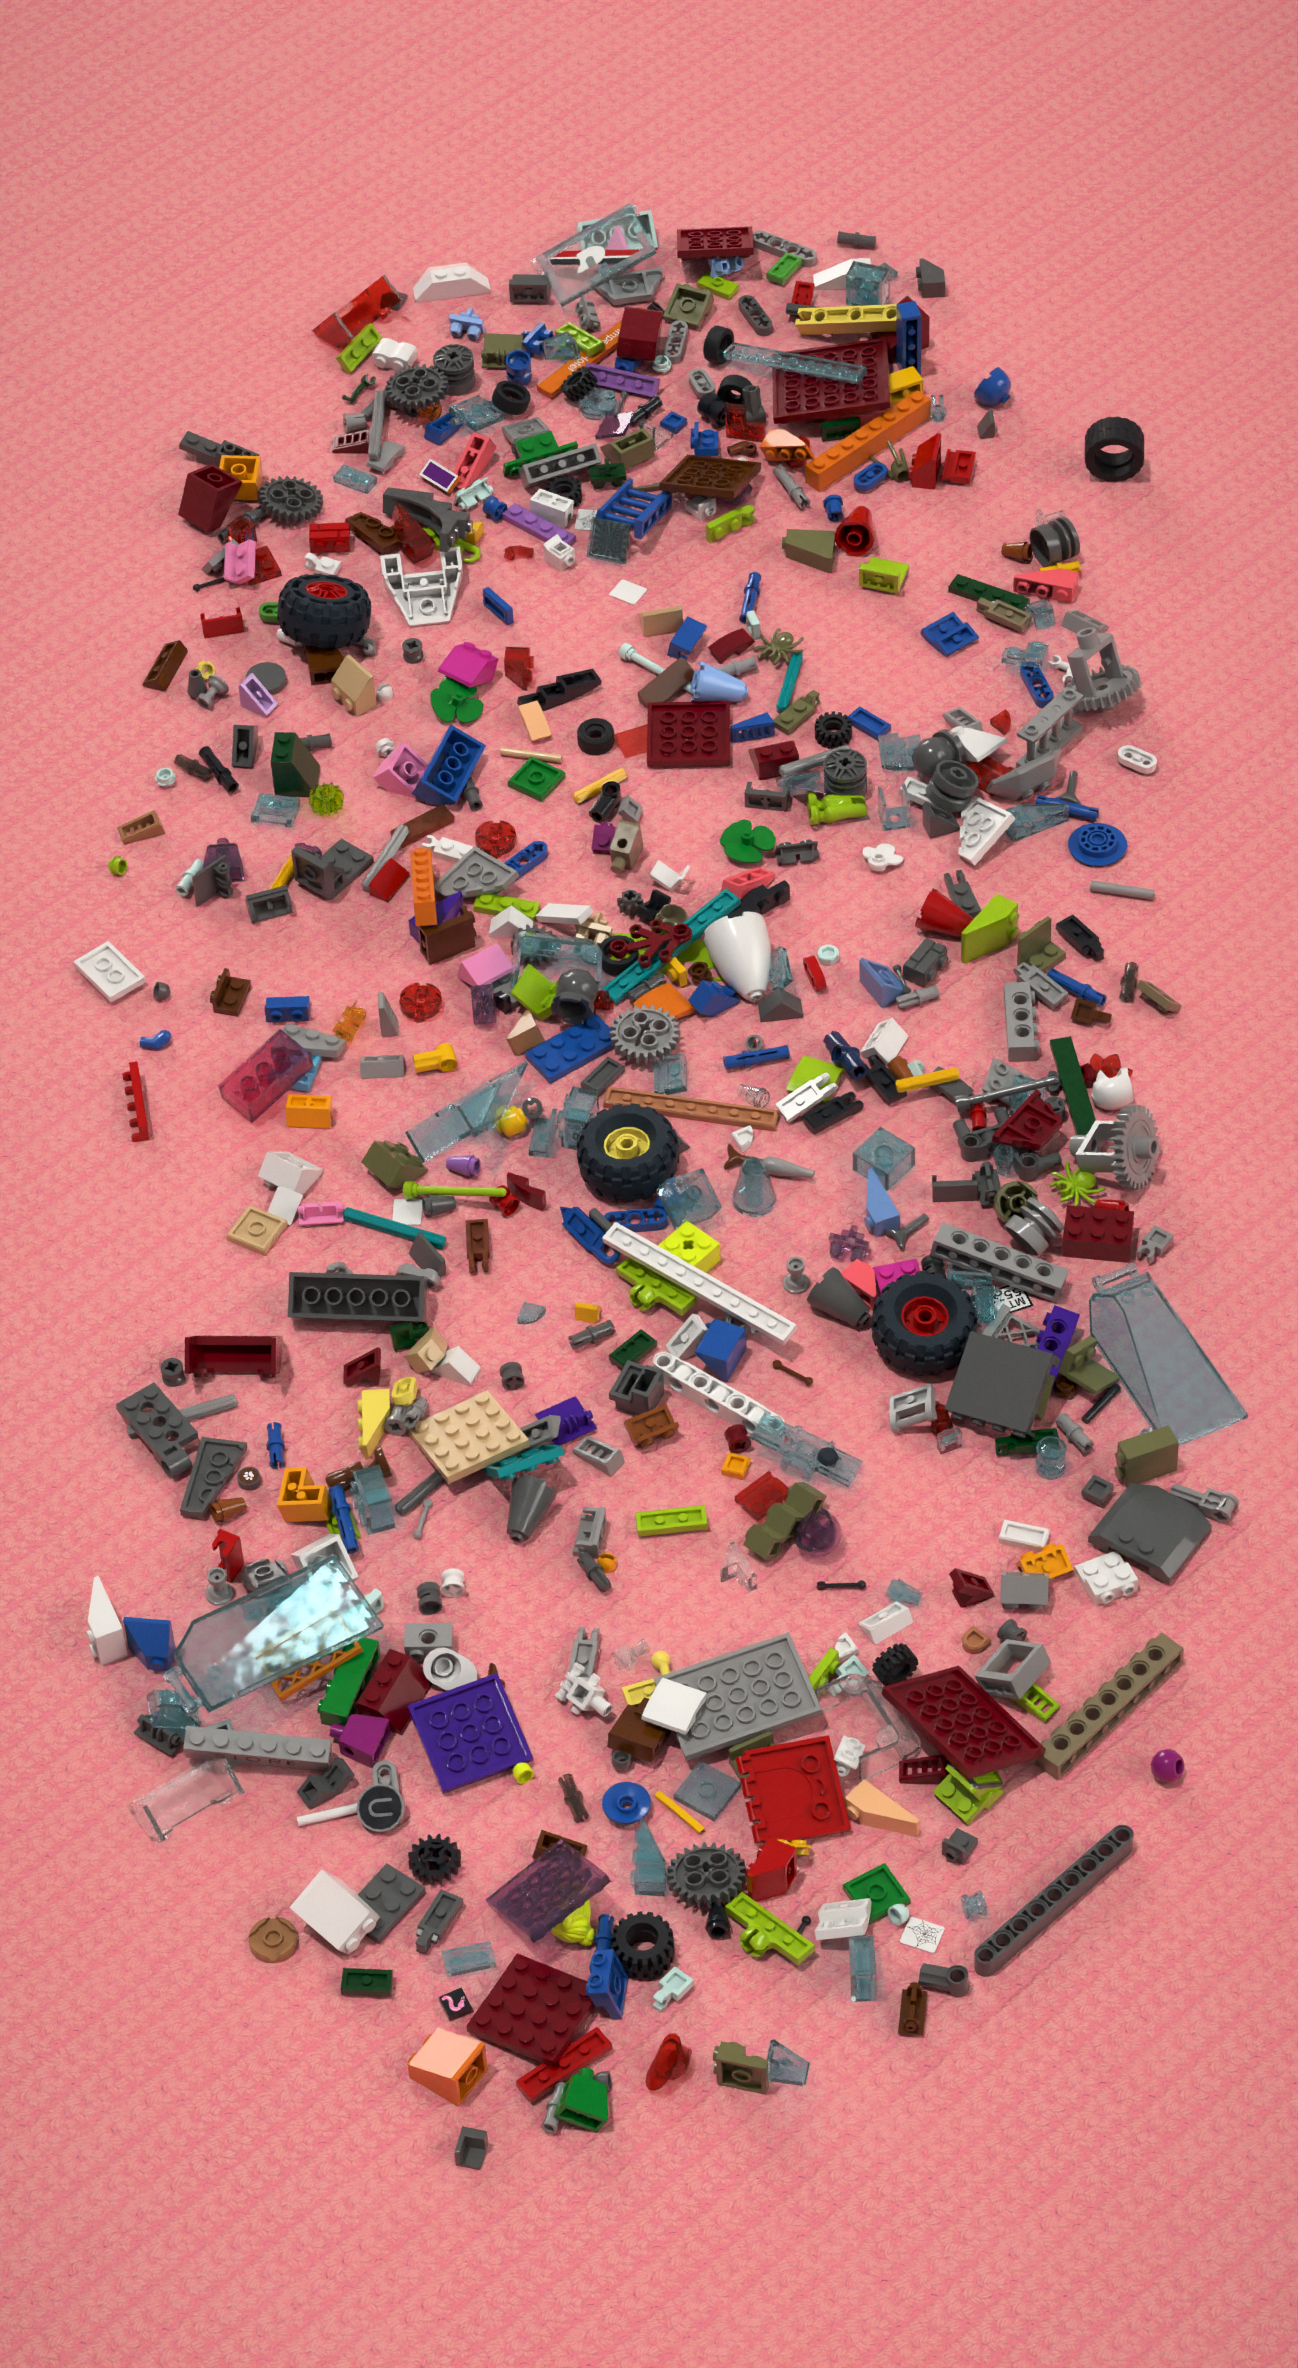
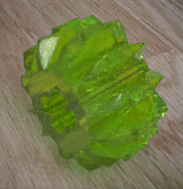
(326, 799)

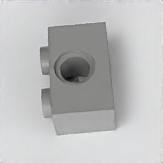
(420, 1634)

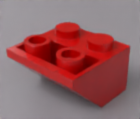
(772, 1870)

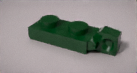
(1018, 1445)

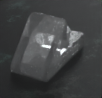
(737, 1566)

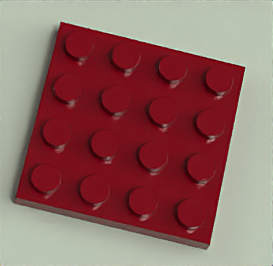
(715, 243)
(688, 734)
(533, 2010)

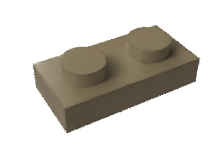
(1152, 992)

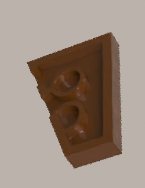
(372, 531)

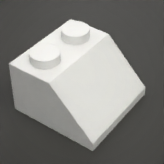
(289, 1171)
(322, 1548)

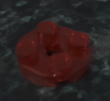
(497, 847)
(420, 1011)

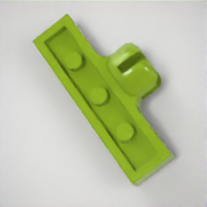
(654, 1288)
(767, 1931)

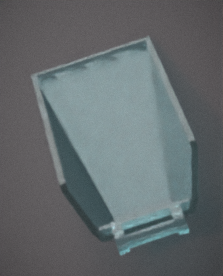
(1159, 1357)
(270, 1634)

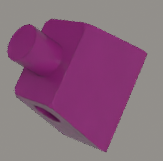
(362, 1738)

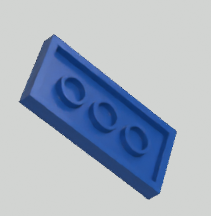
(571, 1049)

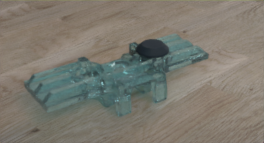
(803, 1455)

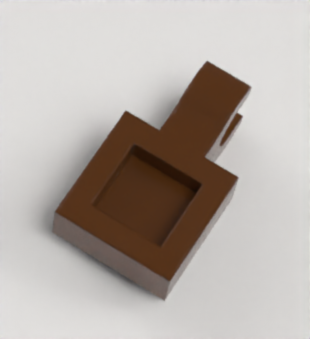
(1087, 1011)

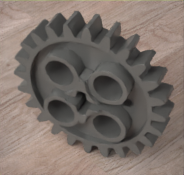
(417, 387)
(291, 499)
(706, 1875)

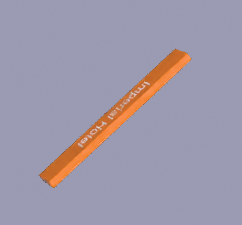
(552, 385)

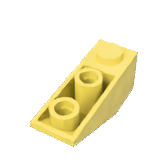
(375, 1410)

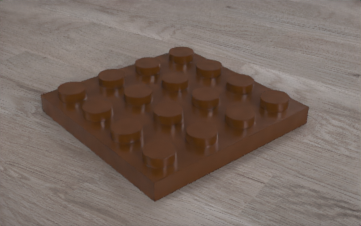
(710, 476)

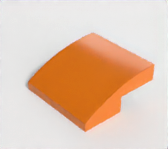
(668, 998)

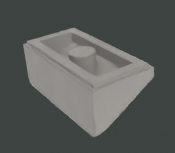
(1077, 621)
(382, 1066)
(542, 1430)

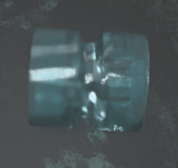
(1051, 1457)

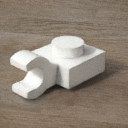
(324, 566)

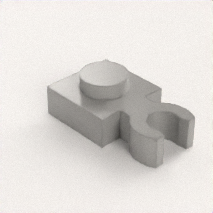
(1155, 1241)

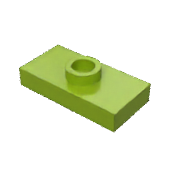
(718, 286)

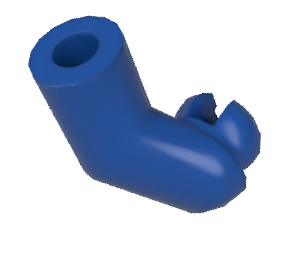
(156, 1041)

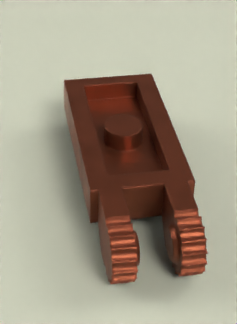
(477, 1243)

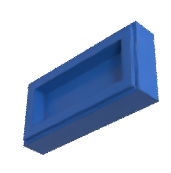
(498, 606)
(869, 723)

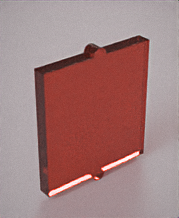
(632, 741)

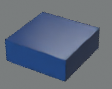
(673, 422)

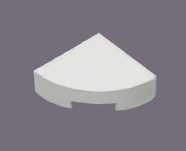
(743, 1138)
(845, 1647)

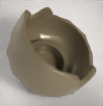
(671, 915)

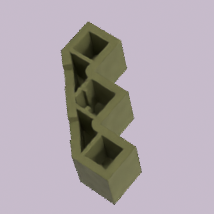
(783, 1520)

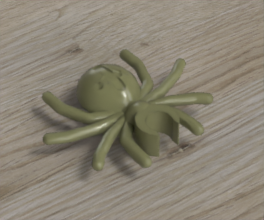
(781, 646)

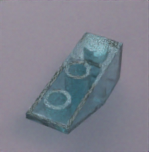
(986, 1302)
(650, 1864)

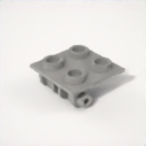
(1000, 1076)

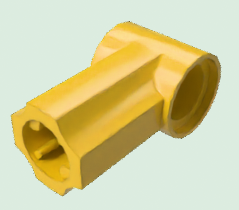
(441, 1058)

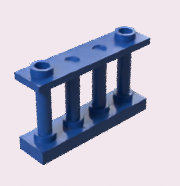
(645, 519)

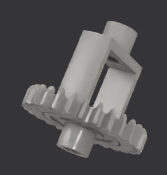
(1104, 688)
(1134, 1147)

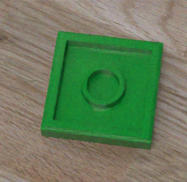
(536, 779)
(879, 1886)

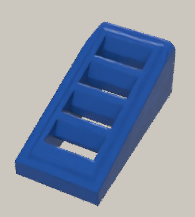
(440, 429)
(753, 728)

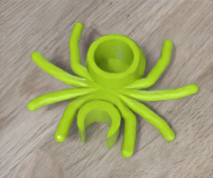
(1078, 1184)

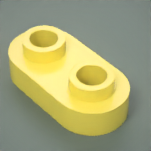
(404, 1391)

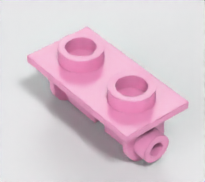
(326, 1214)

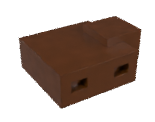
(637, 1736)

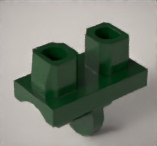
(607, 473)

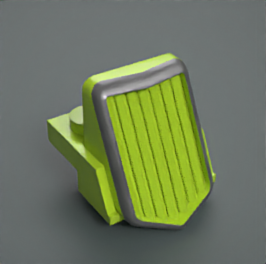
(971, 1795)

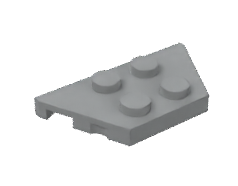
(631, 286)

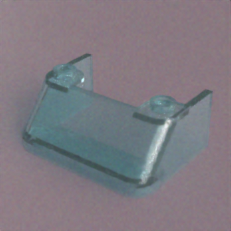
(556, 946)

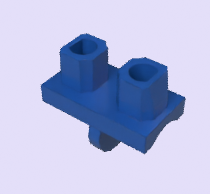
(533, 339)

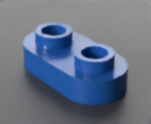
(870, 476)

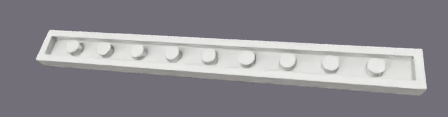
(700, 1283)

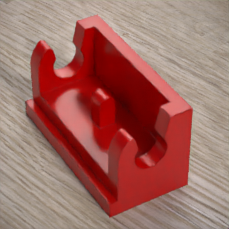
(222, 625)
(230, 1553)

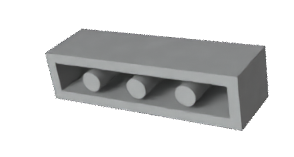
(559, 465)

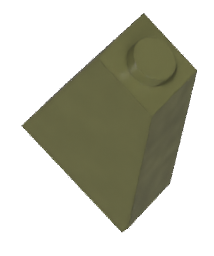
(810, 548)

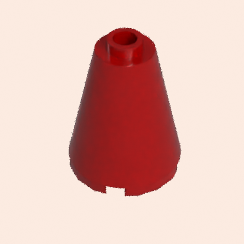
(856, 532)
(942, 915)

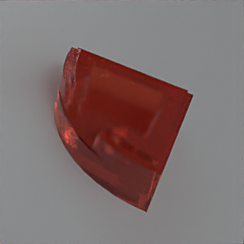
(1001, 722)

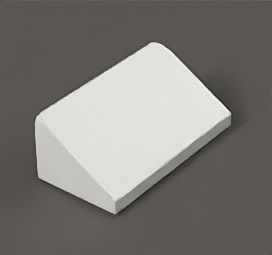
(886, 1622)

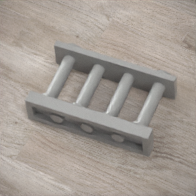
(1049, 717)

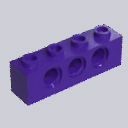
(1064, 1324)

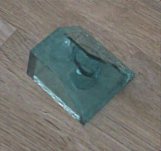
(168, 1710)

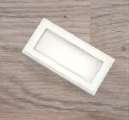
(1023, 1535)

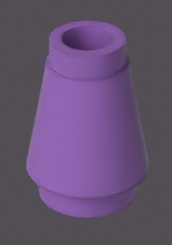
(464, 1165)

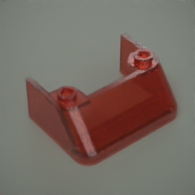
(359, 312)

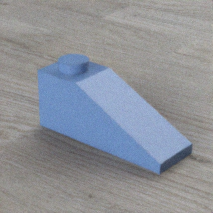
(880, 1210)

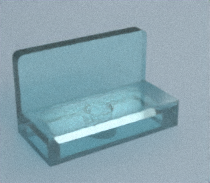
(544, 1136)

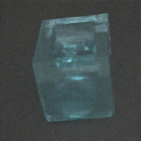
(1042, 613)

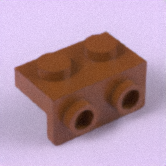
(651, 1425)

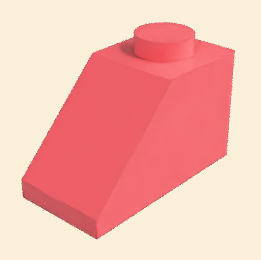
(862, 1279)

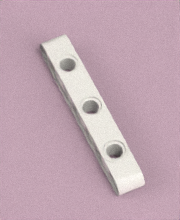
(711, 1392)

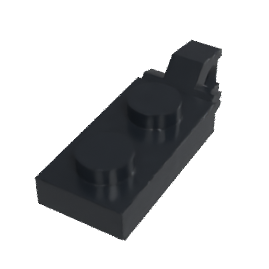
(1081, 937)

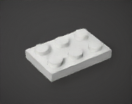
(109, 972)

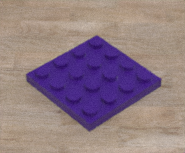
(469, 1733)

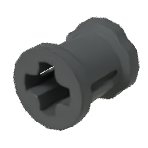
(534, 1114)

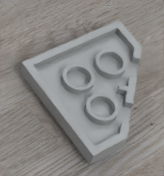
(475, 875)

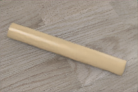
(527, 754)

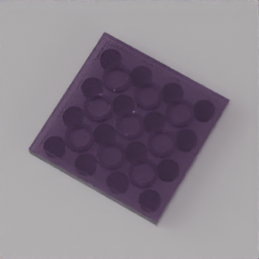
(548, 1890)

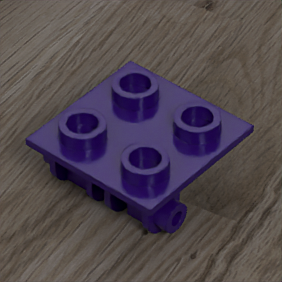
(574, 1420)

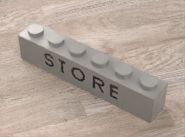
(258, 1748)

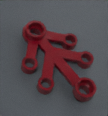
(678, 934)

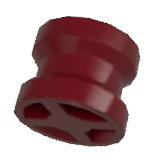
(737, 1438)

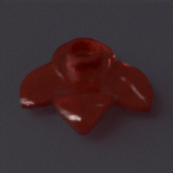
(1108, 1065)

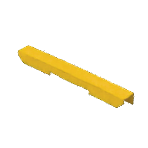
(690, 1821)

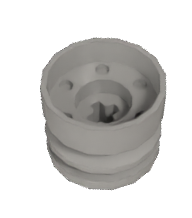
(1031, 1230)

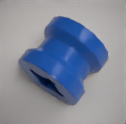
(494, 508)

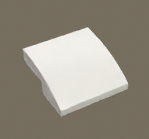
(673, 1706)
(843, 1919)

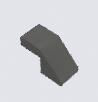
(323, 1787)

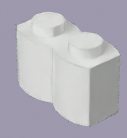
(394, 354)

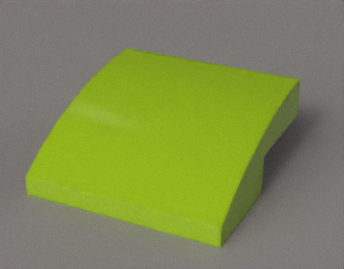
(811, 1068)

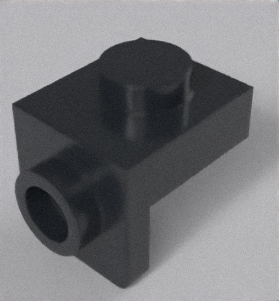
(649, 909)

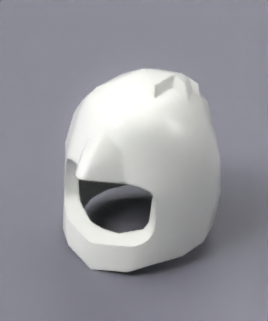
(1113, 1092)

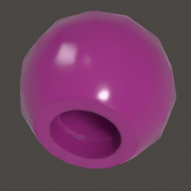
(1167, 1765)

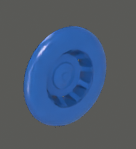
(1097, 844)

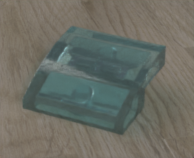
(897, 752)

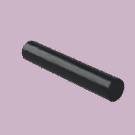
(1101, 1403)

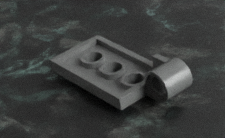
(167, 1453)

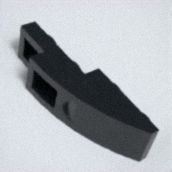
(763, 899)

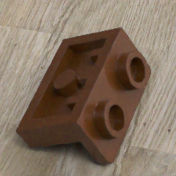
(229, 994)

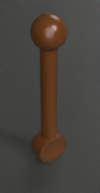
(777, 1364)

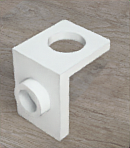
(666, 876)

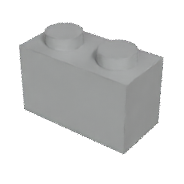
(1024, 1589)

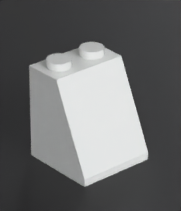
(335, 1912)

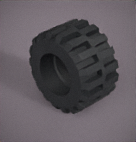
(643, 1928)

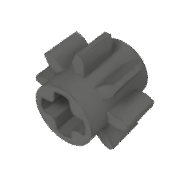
(629, 902)

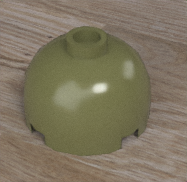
(1011, 1198)

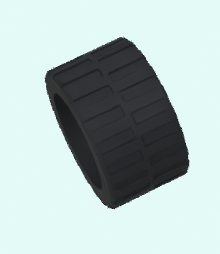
(1114, 465)

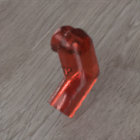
(511, 551)

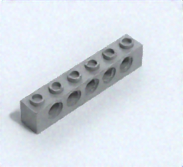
(1002, 1261)

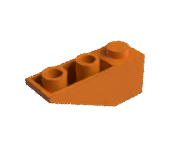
(782, 445)

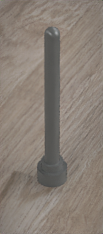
(964, 1102)

